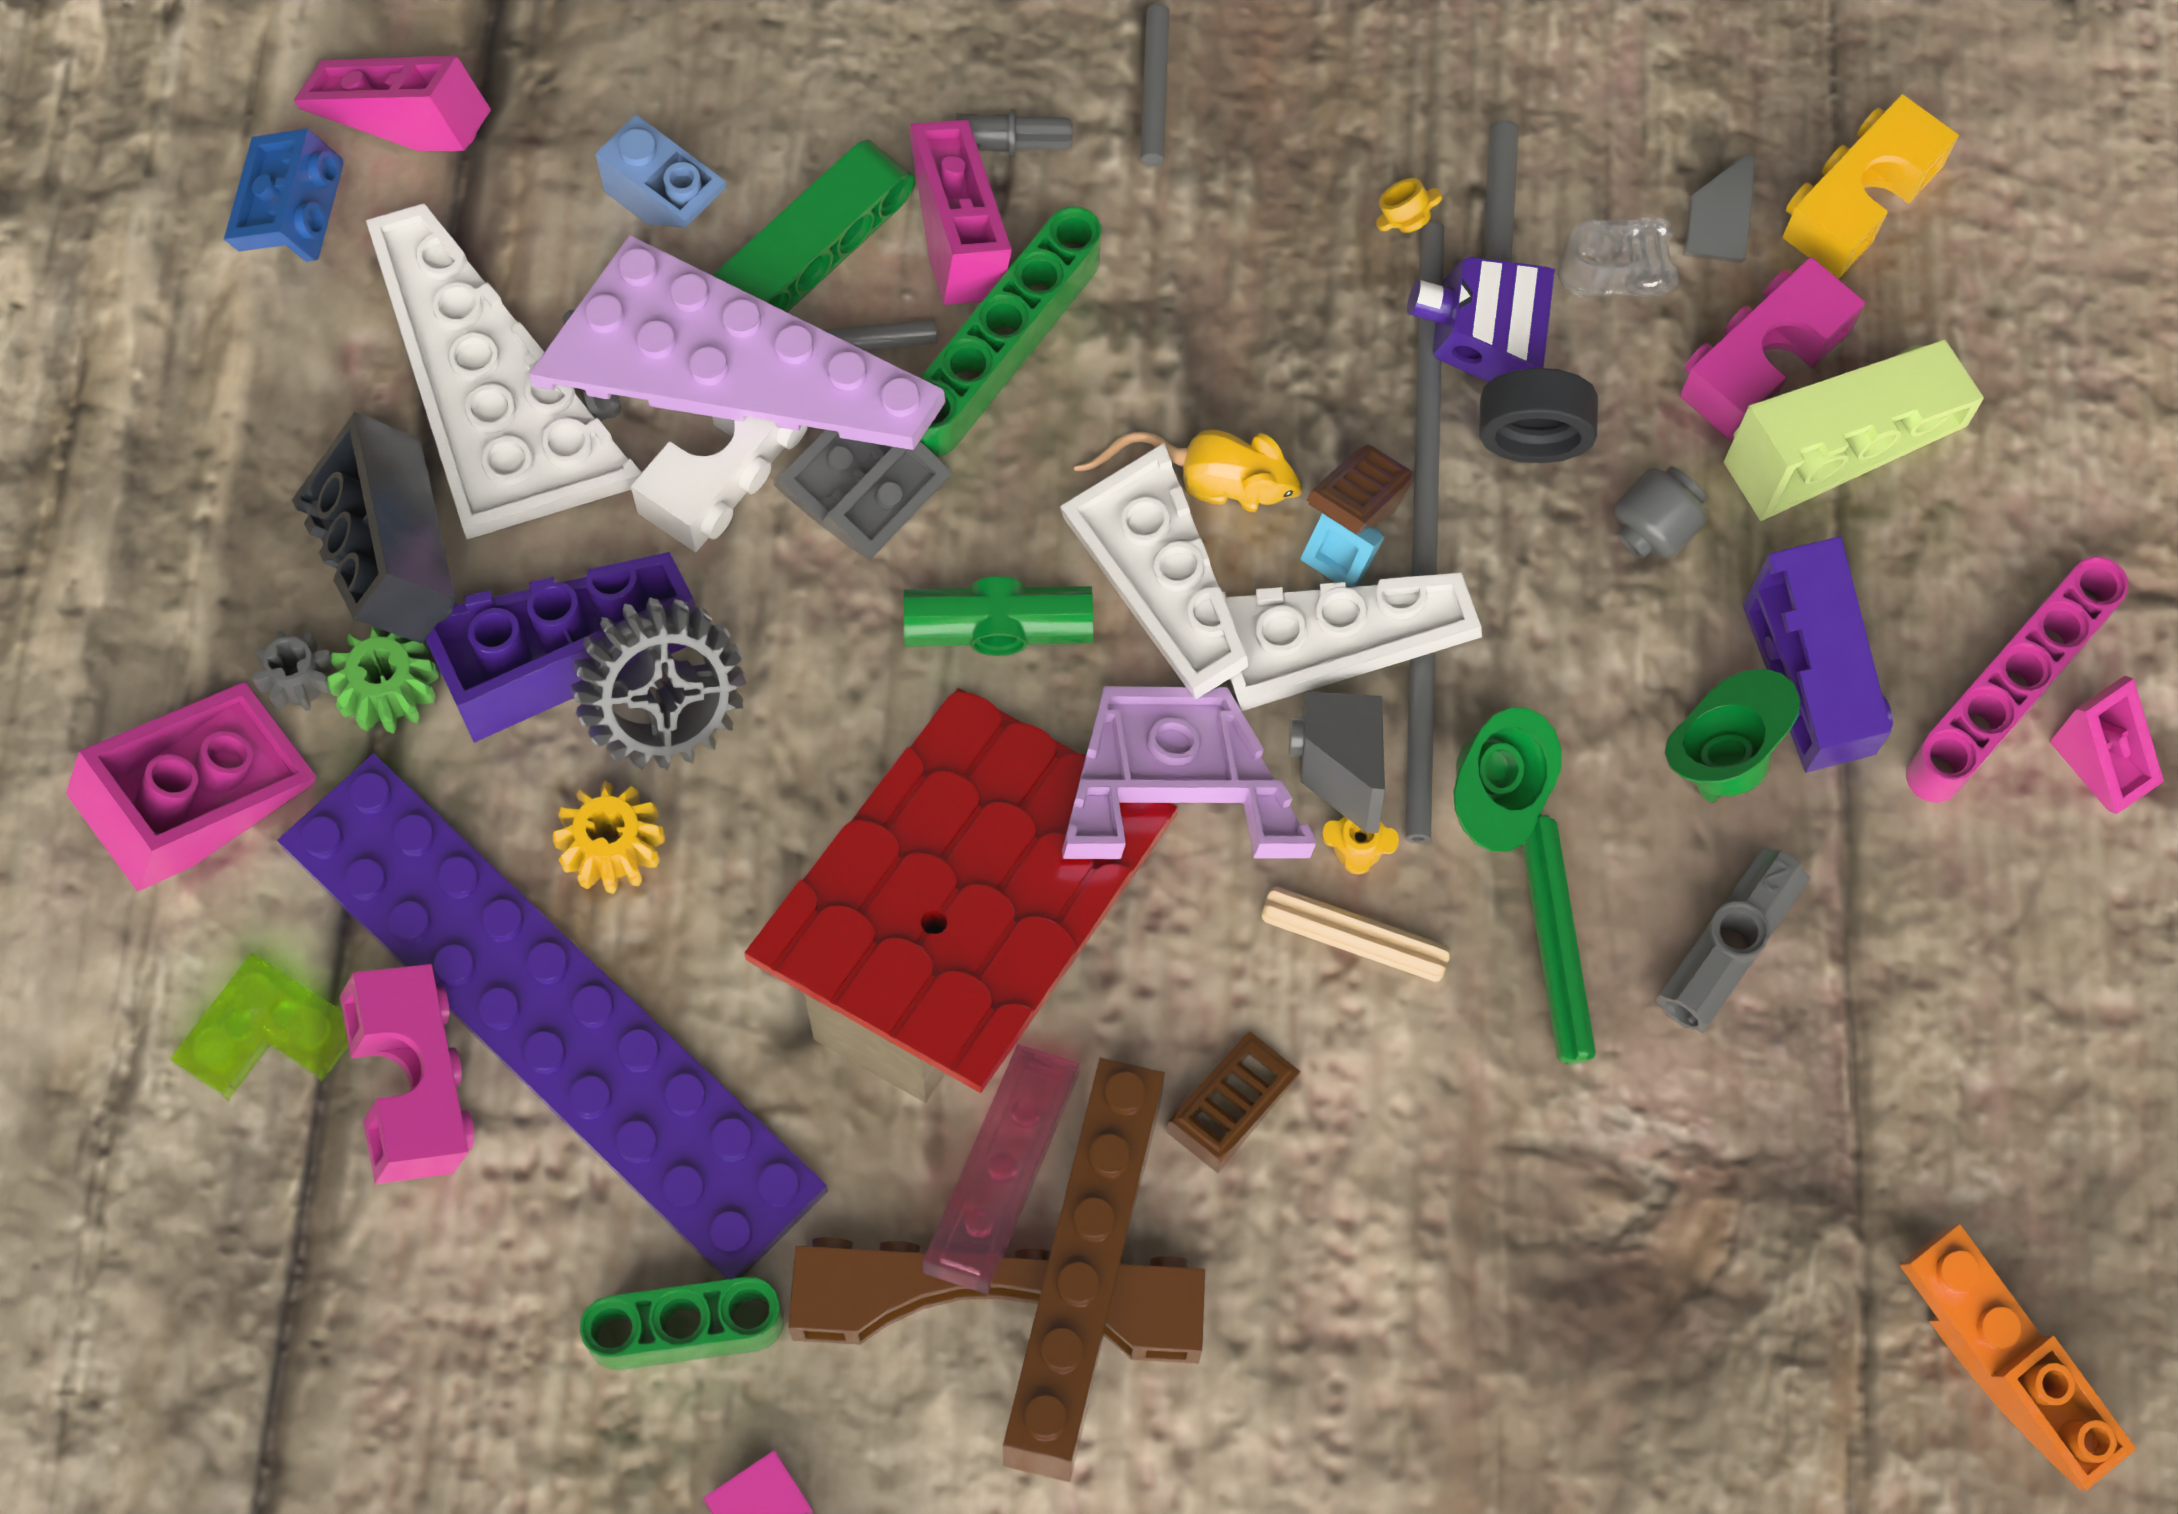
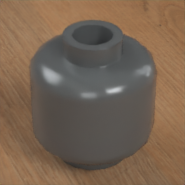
(1660, 513)

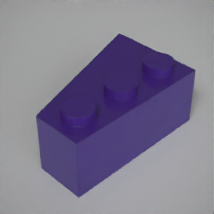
(1815, 636)

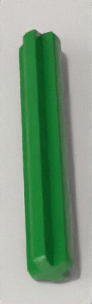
(1558, 944)

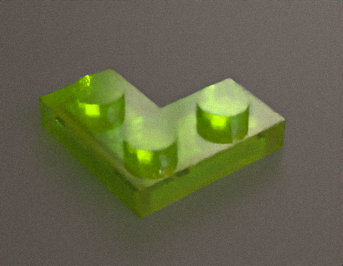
(260, 1012)

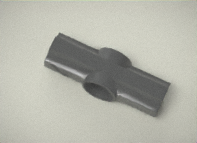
(1715, 968)

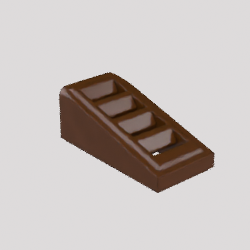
(1362, 489)
(1202, 1141)

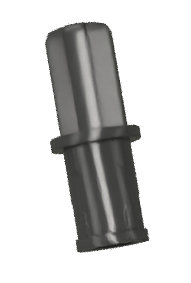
(1014, 133)

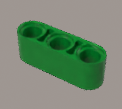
(651, 1310)

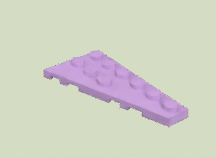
(715, 351)

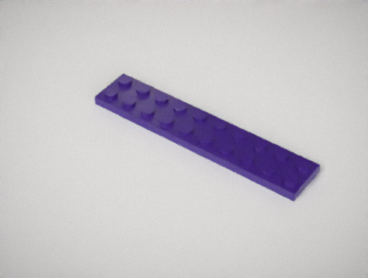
(555, 1019)

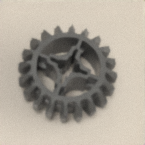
(706, 686)

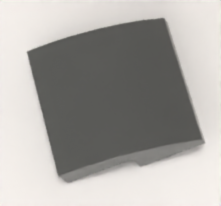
(861, 487)

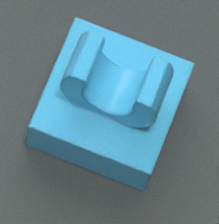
(1341, 552)

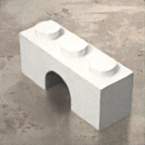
(697, 494)

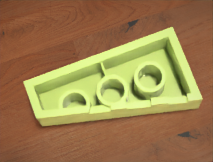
(1848, 426)

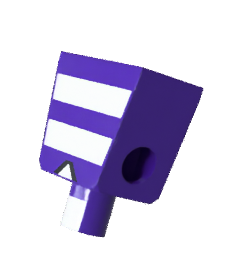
(1488, 315)

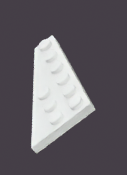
(502, 442)

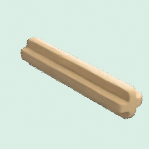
(1356, 933)

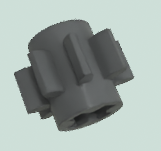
(284, 655)

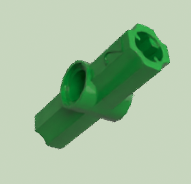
(998, 616)

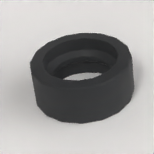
(1538, 415)

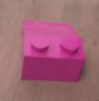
(186, 783)

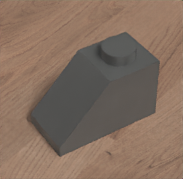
(1343, 753)

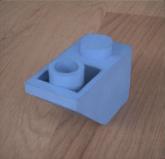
(655, 176)

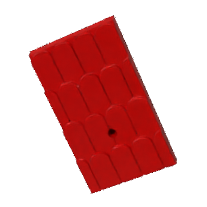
(950, 901)

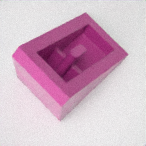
(2111, 746)

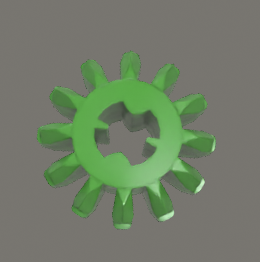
(392, 697)

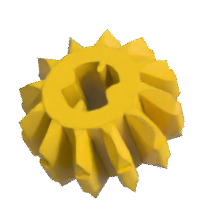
(594, 855)

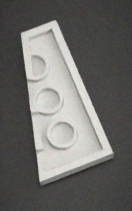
(1157, 563)
(1344, 631)

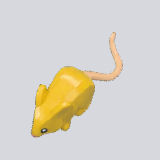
(1222, 467)

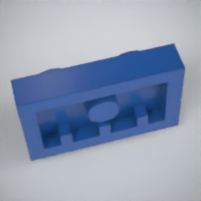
(285, 194)

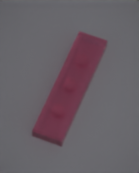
(1001, 1169)

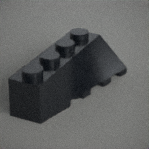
(380, 528)

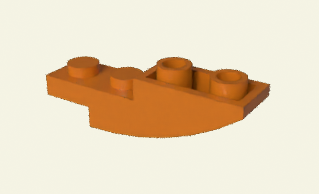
(2012, 1362)

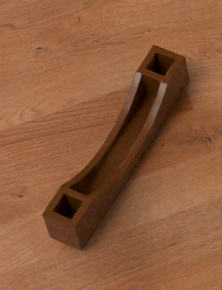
(1083, 1271)
(857, 1292)

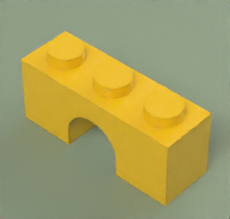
(1895, 152)

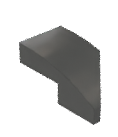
(1721, 215)

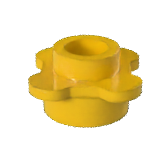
(1407, 206)
(1358, 855)

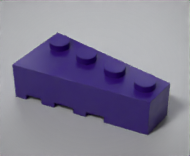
(518, 649)

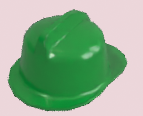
(1732, 733)
(1506, 778)

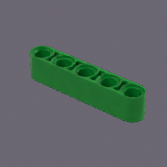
(820, 227)
(1016, 307)

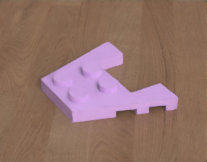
(1177, 750)

